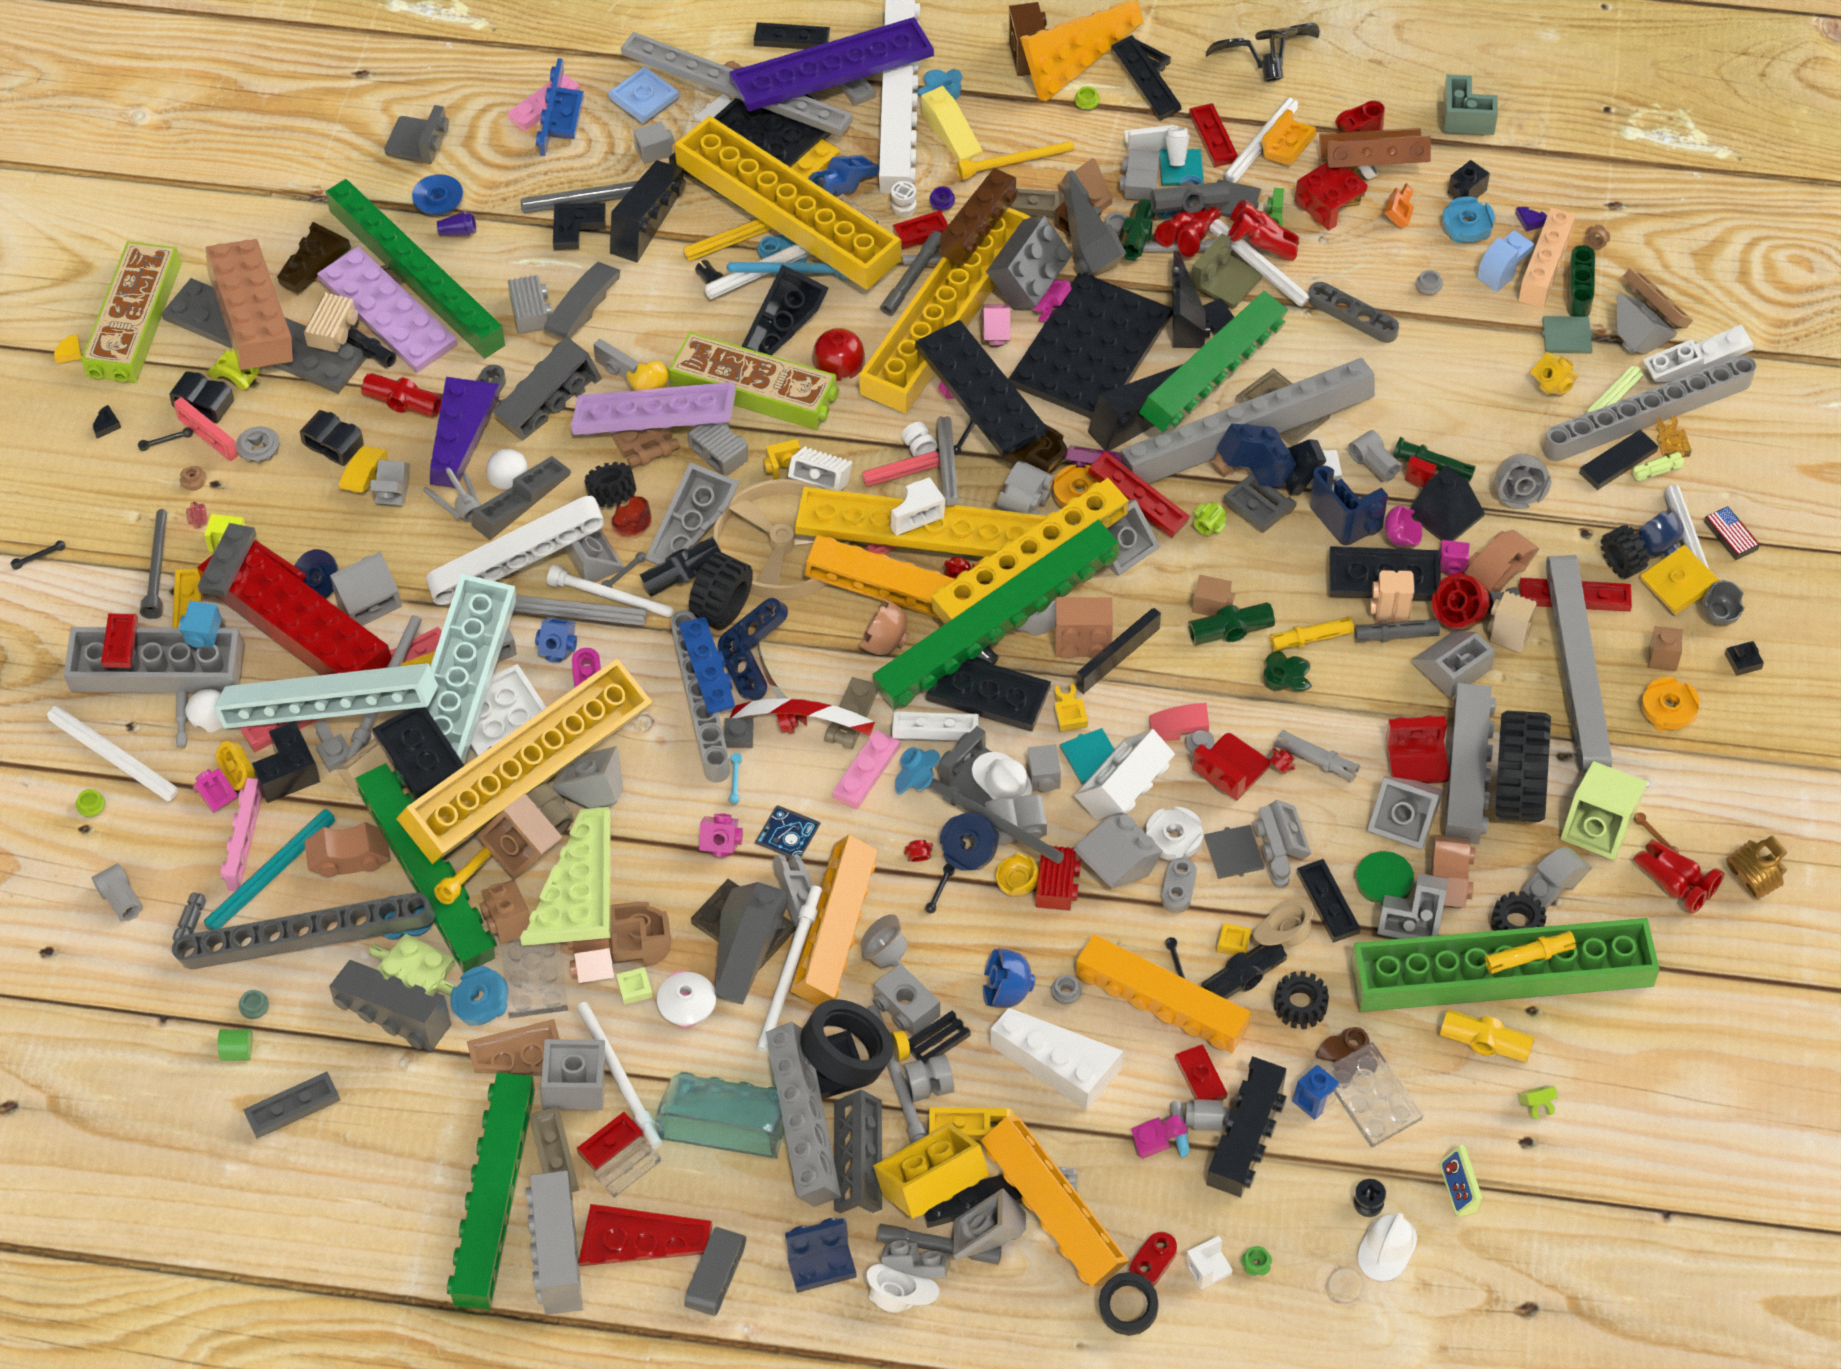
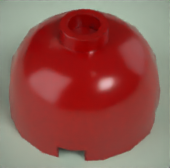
(839, 353)
(1460, 601)

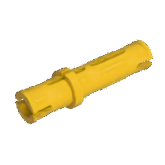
(1304, 635)
(1540, 949)

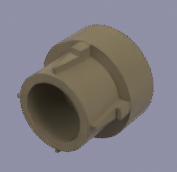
(552, 806)

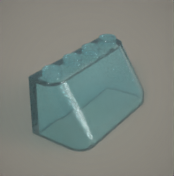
(721, 1115)

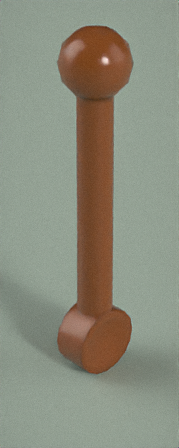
(1640, 819)

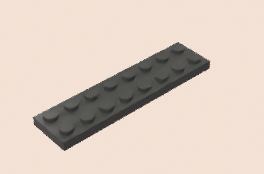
(199, 312)

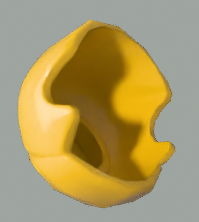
(648, 376)
(1017, 875)

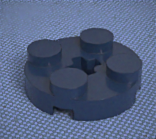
(985, 840)

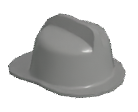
(884, 942)

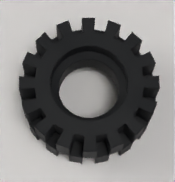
(610, 483)
(1624, 551)
(1520, 905)
(1303, 985)

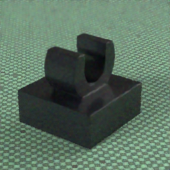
(1744, 658)

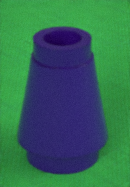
(457, 225)

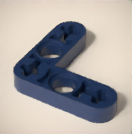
(743, 643)

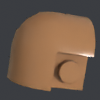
(639, 933)

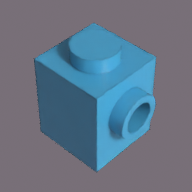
(200, 624)

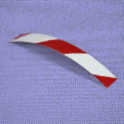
(806, 708)

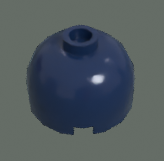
(1662, 533)

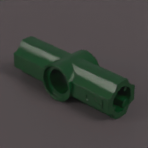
(1137, 229)
(1231, 623)

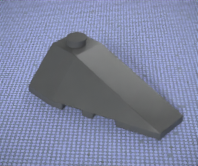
(1093, 242)
(745, 934)

